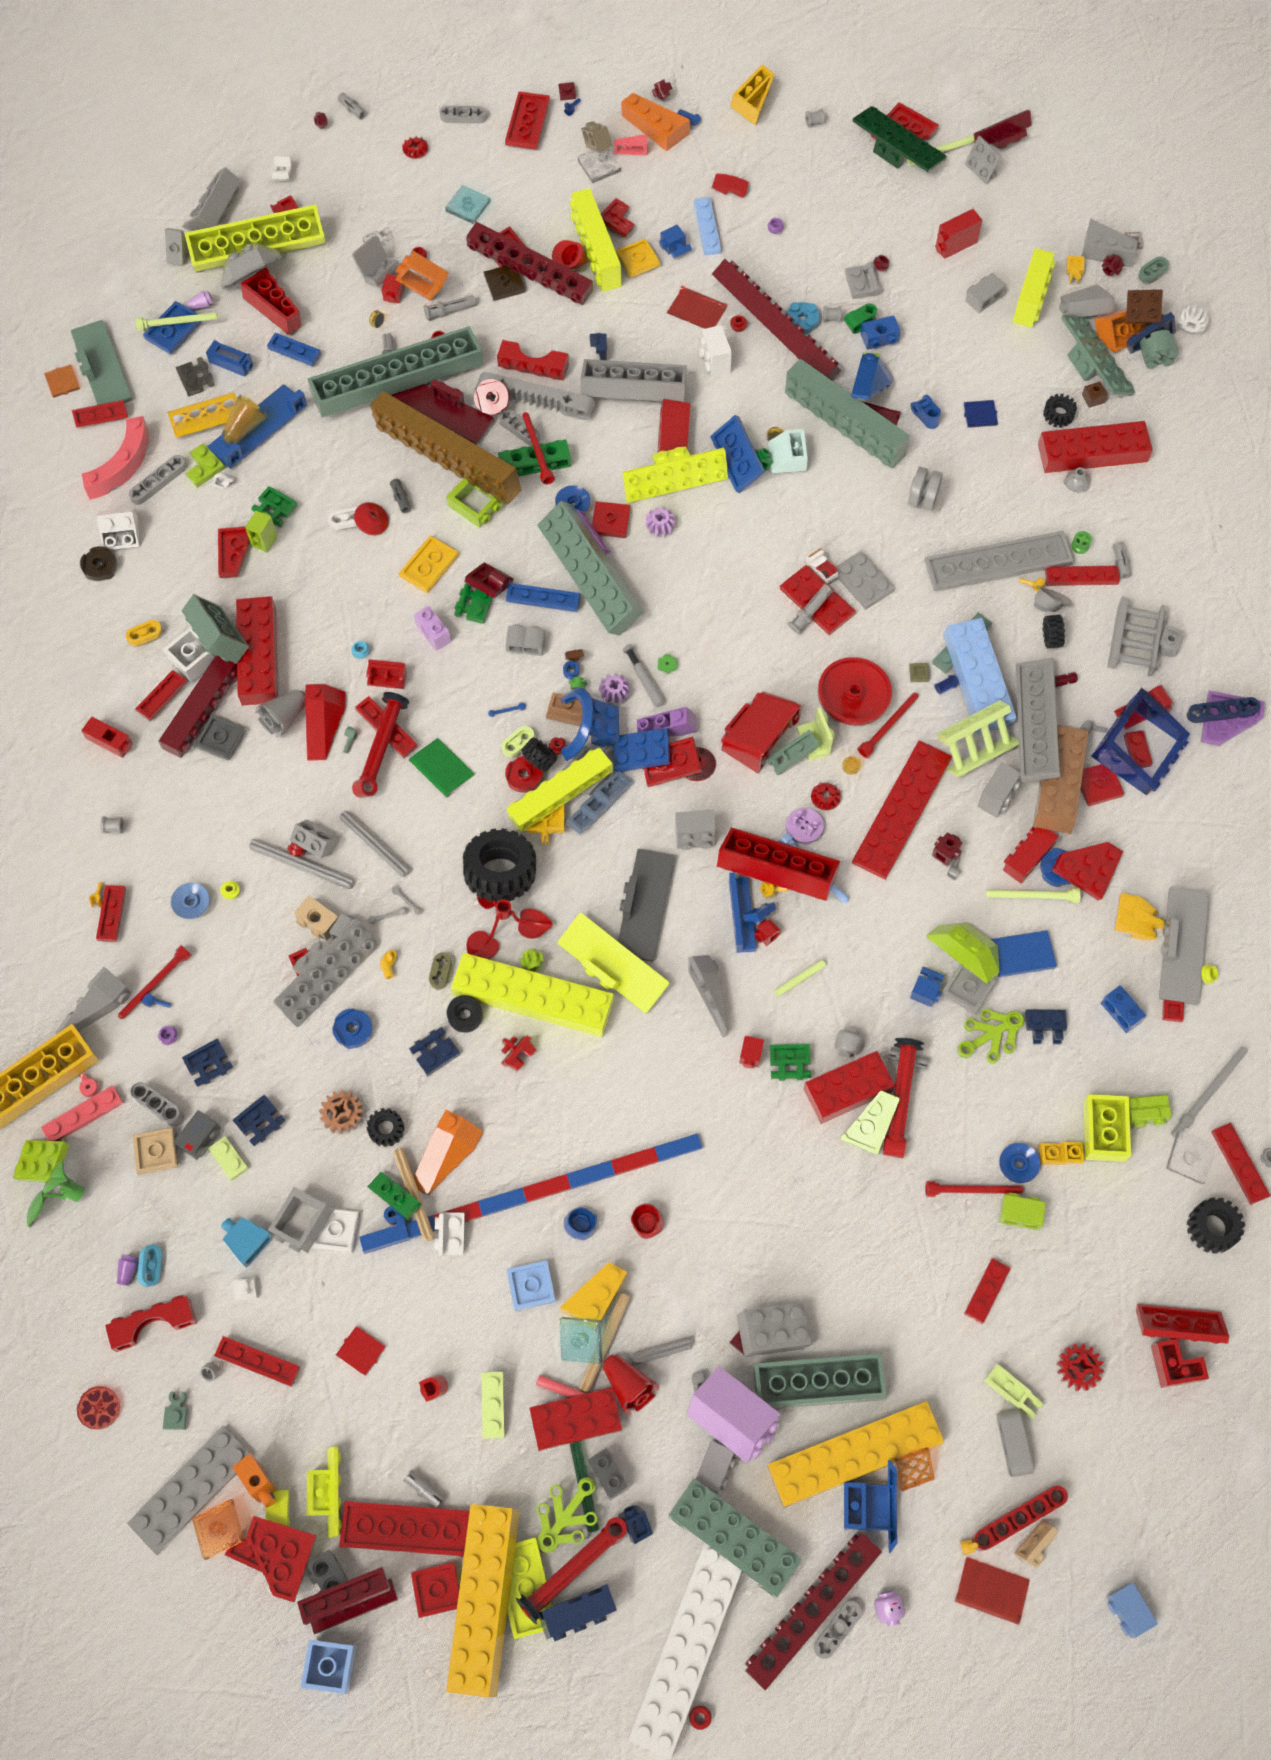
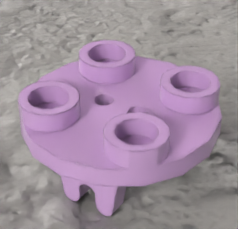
(798, 820)

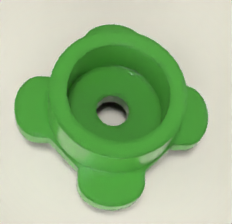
(577, 682)

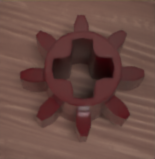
(662, 89)
(1112, 265)

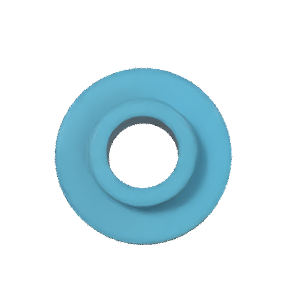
(360, 645)

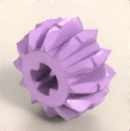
(660, 521)
(609, 693)

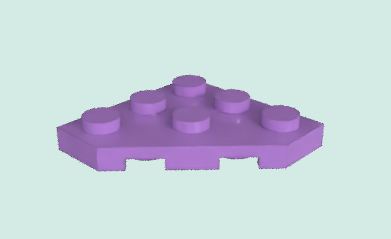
(1223, 730)

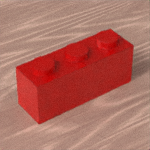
(1029, 853)

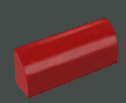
(673, 425)

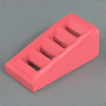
(635, 145)

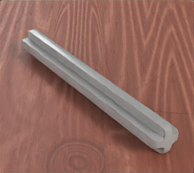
(374, 843)

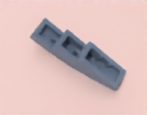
(599, 802)

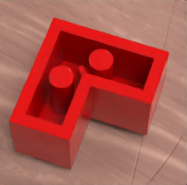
(1173, 1369)

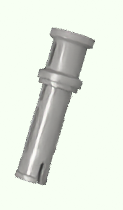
(441, 308)
(805, 615)

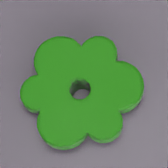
(667, 659)

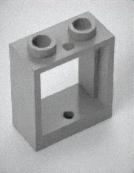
(314, 1227)

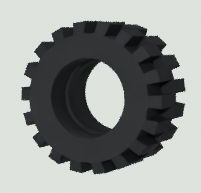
(1226, 1214)

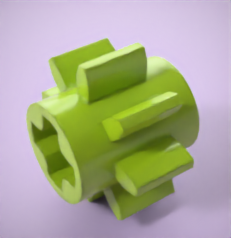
(532, 960)

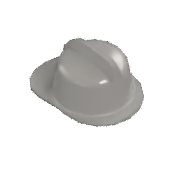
(1050, 600)

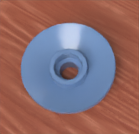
(184, 895)

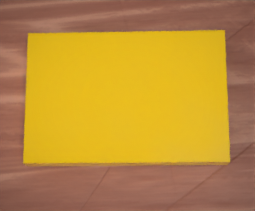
(428, 564)

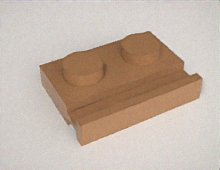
(565, 713)

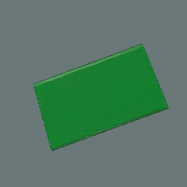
(441, 767)

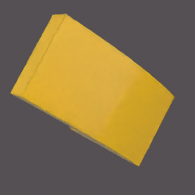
(1061, 1154)

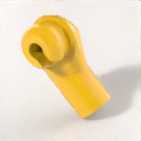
(387, 962)

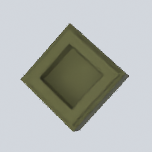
(919, 672)

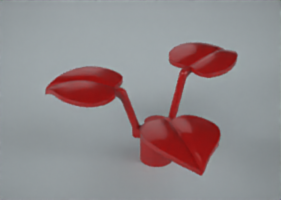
(531, 926)

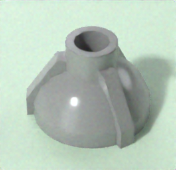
(1077, 482)

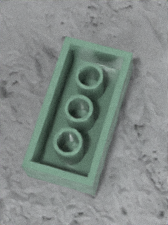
(214, 629)

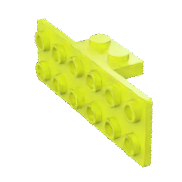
(674, 472)
(613, 963)

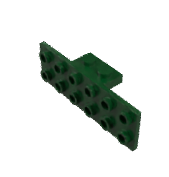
(897, 142)

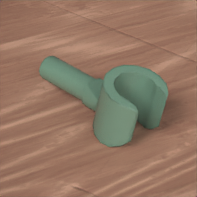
(352, 735)

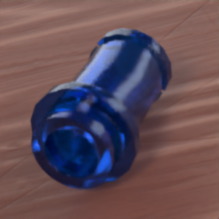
(950, 682)

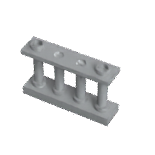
(1119, 640)

